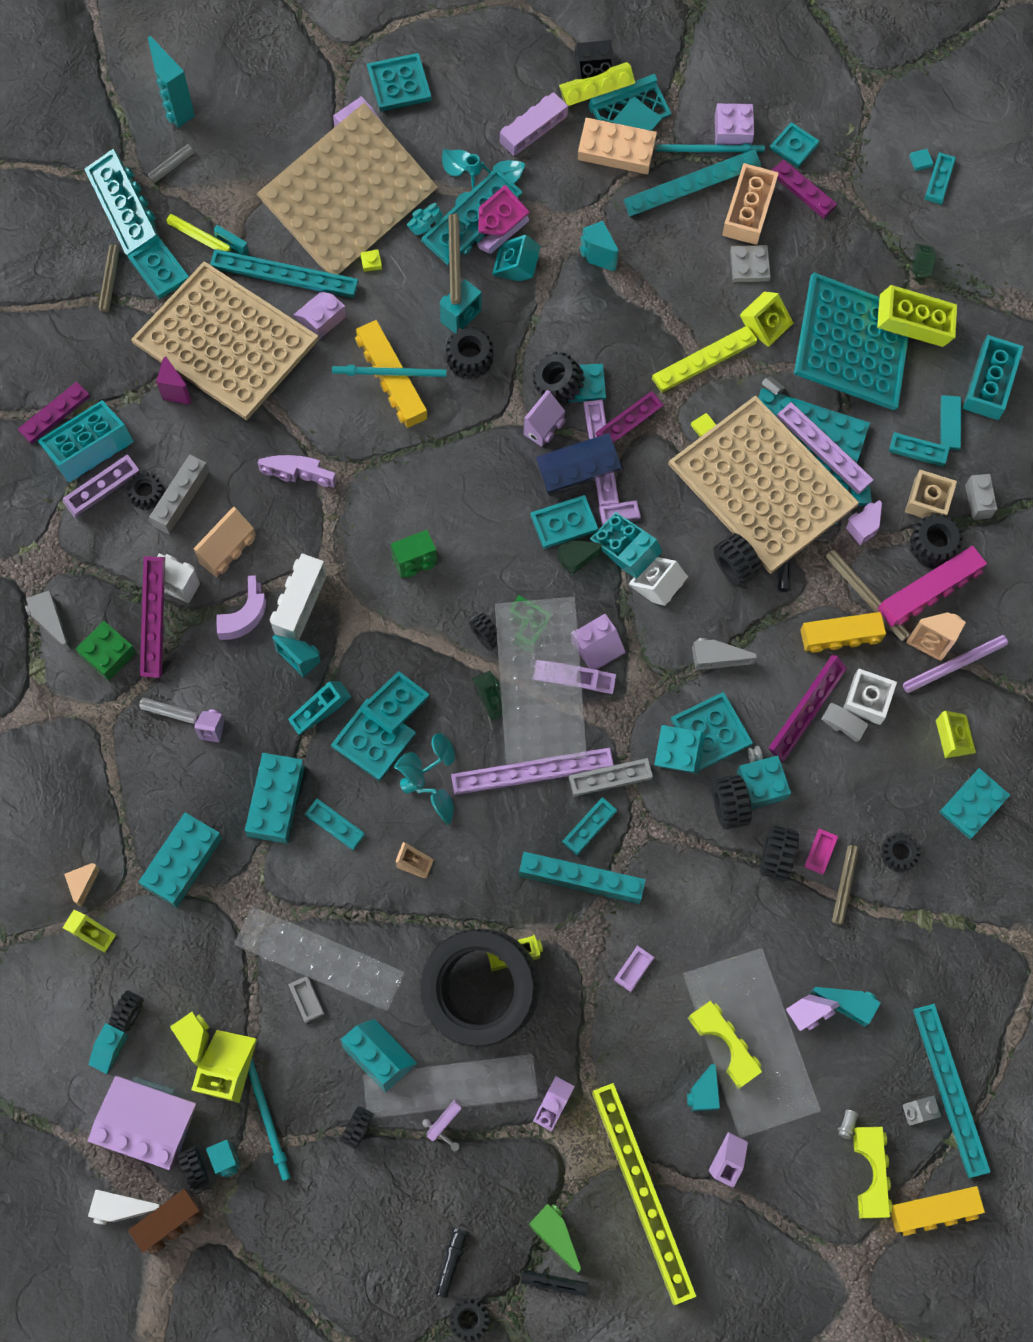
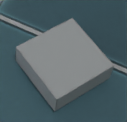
(773, 385)

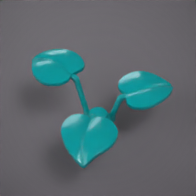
(459, 160)
(411, 768)

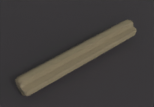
(109, 278)
(845, 884)

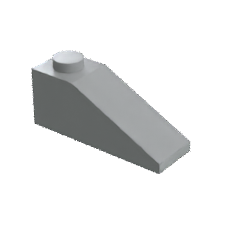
(45, 613)
(716, 654)

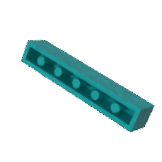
(581, 877)

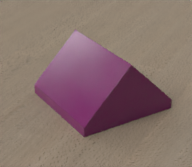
(171, 384)

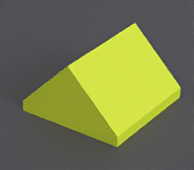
(955, 734)

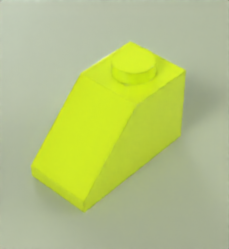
(89, 931)

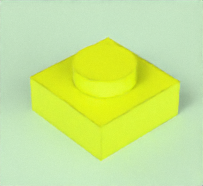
(371, 260)

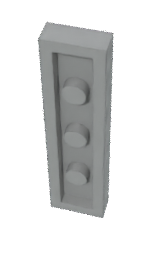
(610, 777)

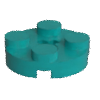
(424, 218)

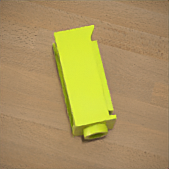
(536, 948)

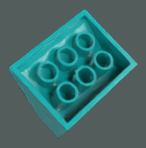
(172, 86)
(86, 441)

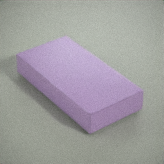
(627, 509)
(634, 969)
(444, 1120)

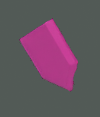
(501, 213)

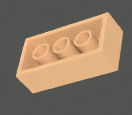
(617, 145)
(750, 204)

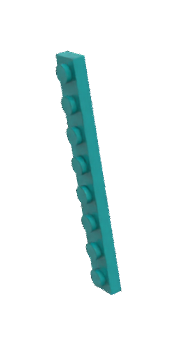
(690, 183)
(284, 273)
(951, 1091)

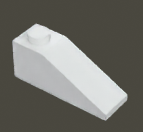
(115, 1207)

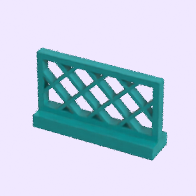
(620, 96)

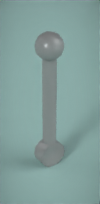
(454, 1145)

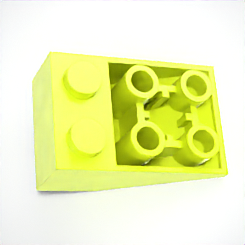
(225, 1066)

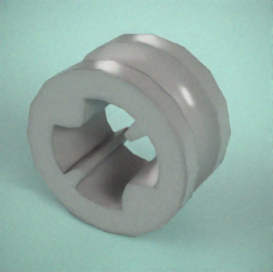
(755, 754)

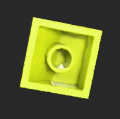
(767, 317)
(193, 1036)

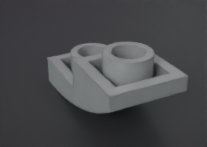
(843, 720)

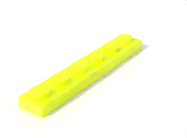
(704, 359)

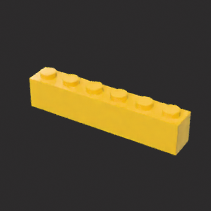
(399, 388)

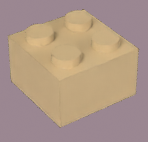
(930, 495)

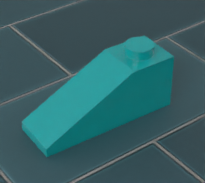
(320, 706)
(853, 1004)

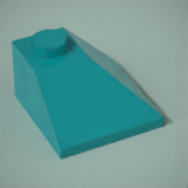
(297, 654)

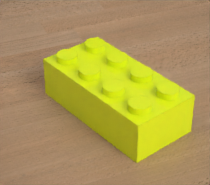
(917, 316)

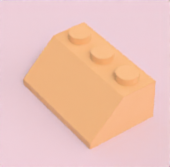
(224, 542)
(936, 634)

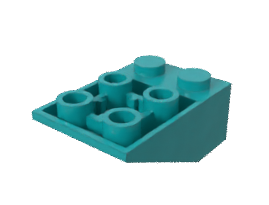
(627, 544)

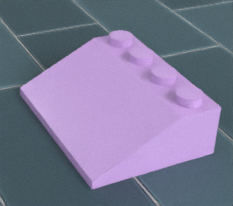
(142, 1123)

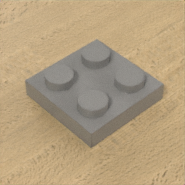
(750, 263)

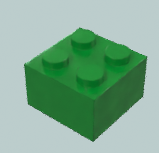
(414, 554)
(106, 651)

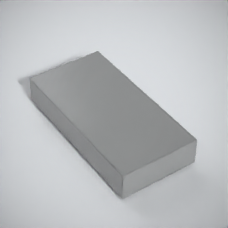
(306, 999)

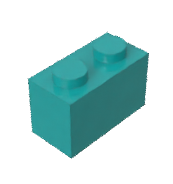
(224, 1159)

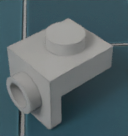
(921, 1110)

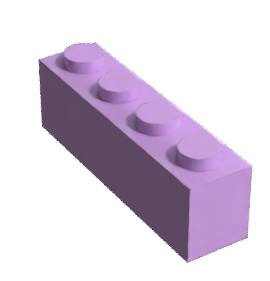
(533, 124)
(100, 486)

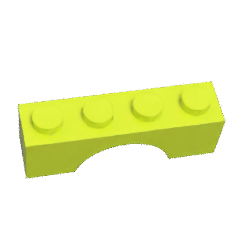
(584, 89)
(709, 1021)
(870, 1144)

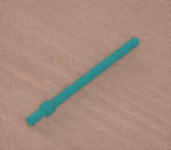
(745, 147)
(351, 370)
(279, 1156)

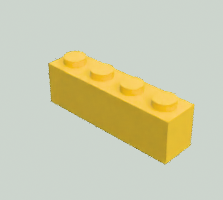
(843, 632)
(937, 1209)

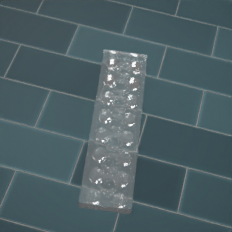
(319, 958)
(467, 1082)

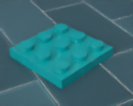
(399, 82)
(721, 725)
(370, 745)

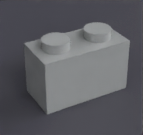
(981, 496)

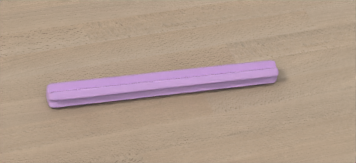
(955, 664)

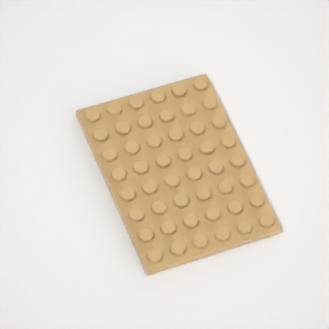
(347, 190)
(225, 340)
(763, 483)

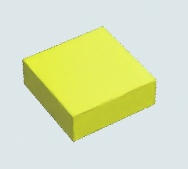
(702, 424)

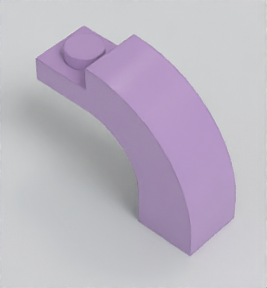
(245, 620)

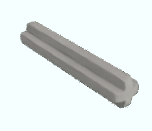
(171, 163)
(168, 710)

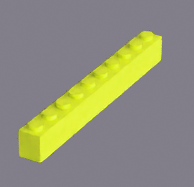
(643, 1194)

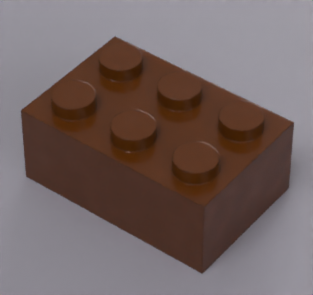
(167, 1222)

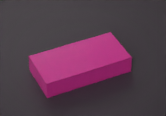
(820, 851)

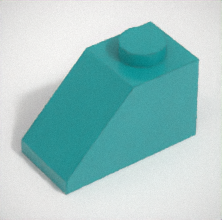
(107, 1048)
(704, 1092)

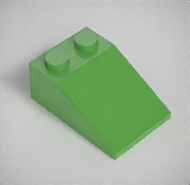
(553, 1232)

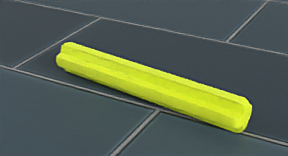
(197, 233)

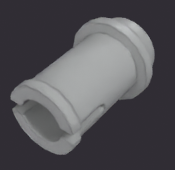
(848, 1124)

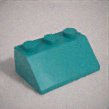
(377, 1054)

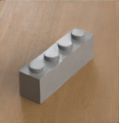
(179, 494)

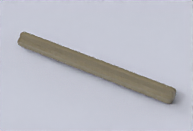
(454, 259)
(863, 590)

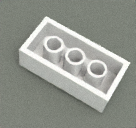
(299, 597)

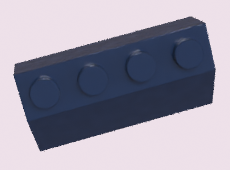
(578, 463)

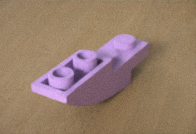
(290, 467)
(597, 680)

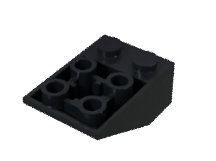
(593, 58)

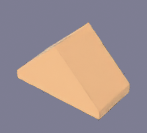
(413, 861)
(81, 881)

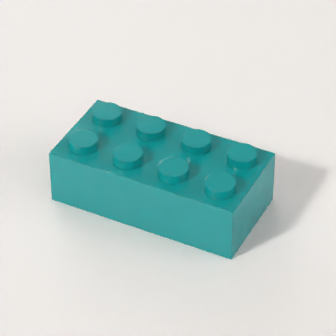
(993, 377)
(274, 798)
(180, 860)

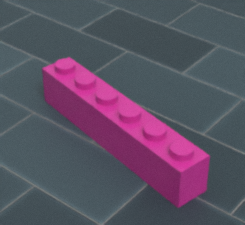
(932, 586)

